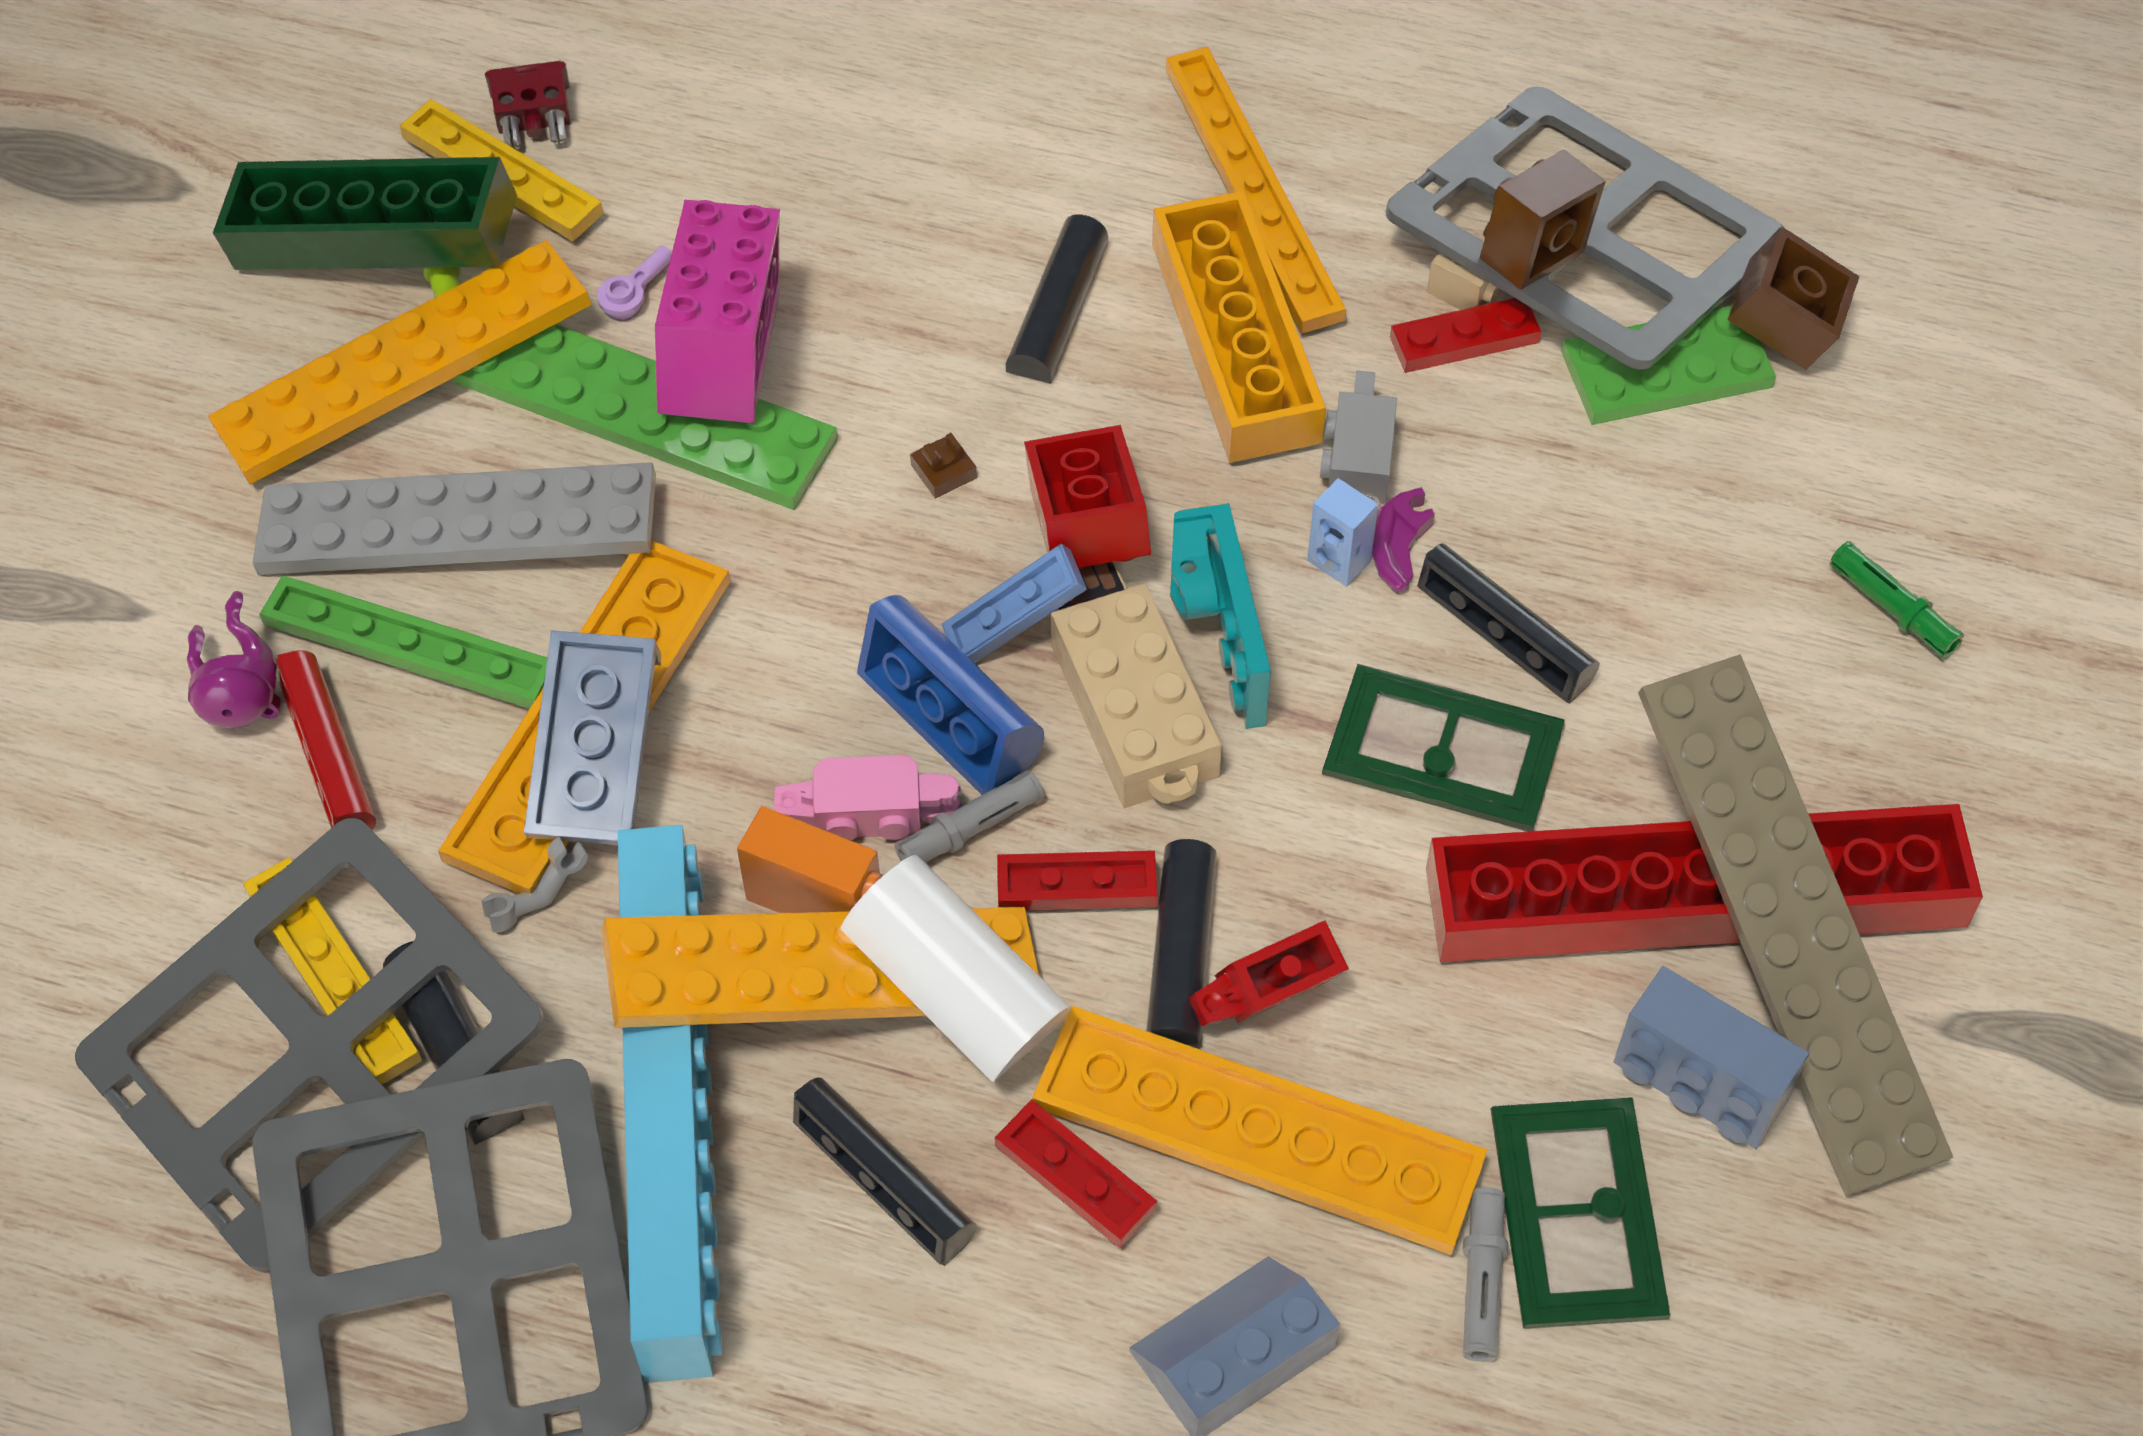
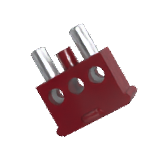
(530, 100)

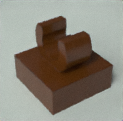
(943, 465)

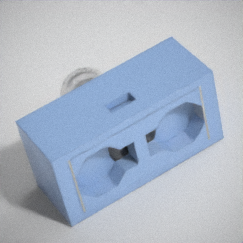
(1343, 531)

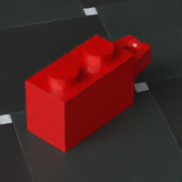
(1270, 976)

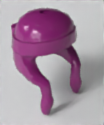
(233, 687)

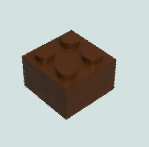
(1541, 219)
(1793, 298)

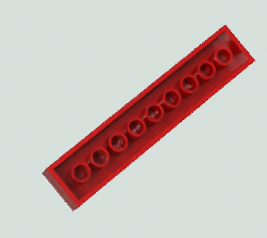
(1657, 890)

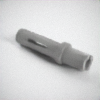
(987, 810)
(1485, 1252)

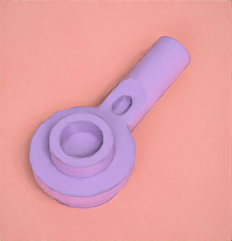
(623, 295)

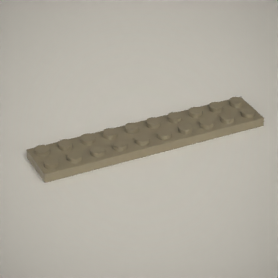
(1794, 925)

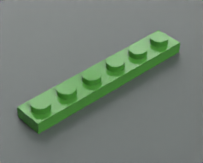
(405, 641)

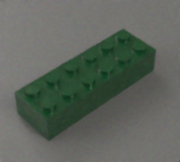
(366, 213)

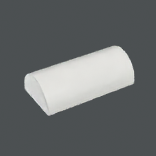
(954, 967)

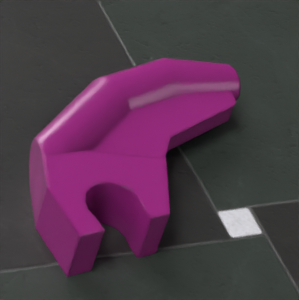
(1395, 533)

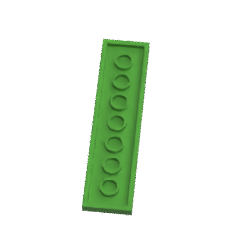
(616, 399)

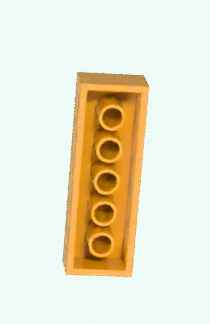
(1238, 327)

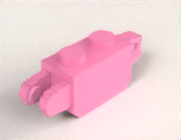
(869, 797)

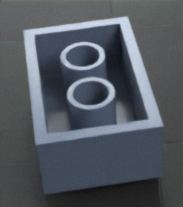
(1709, 1058)

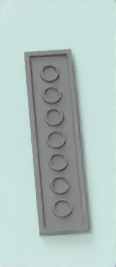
(456, 518)

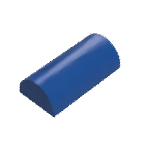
(946, 696)

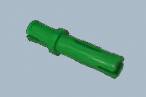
(1912, 612)

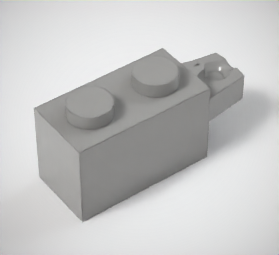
(1361, 438)

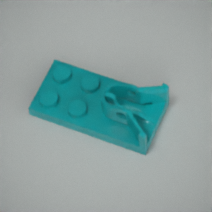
(1214, 582)

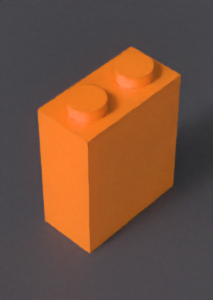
(803, 867)

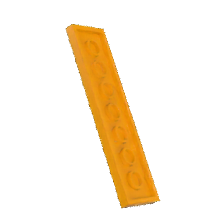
(398, 361)
(651, 597)
(758, 968)
(1261, 1129)

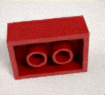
(1088, 496)

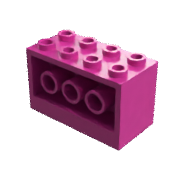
(717, 311)

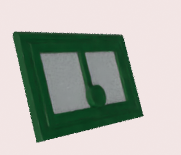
(1444, 747)
(1579, 1213)

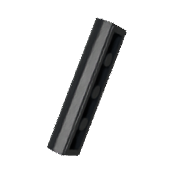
(1058, 299)
(1507, 623)
(1181, 939)
(443, 1030)
(881, 1171)

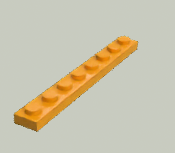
(1245, 168)

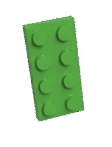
(1704, 366)

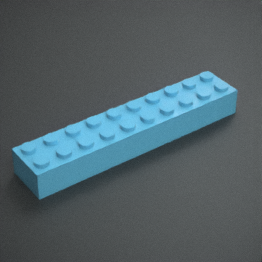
(668, 1141)

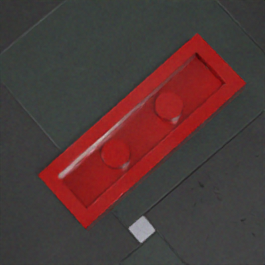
(1464, 334)
(1077, 880)
(1076, 1173)

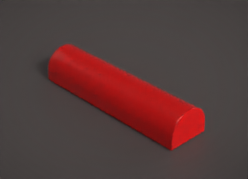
(323, 739)

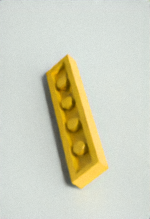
(538, 189)
(334, 976)

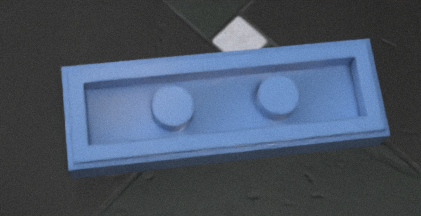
(1016, 604)

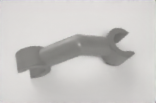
(505, 909)

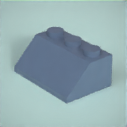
(1237, 1345)

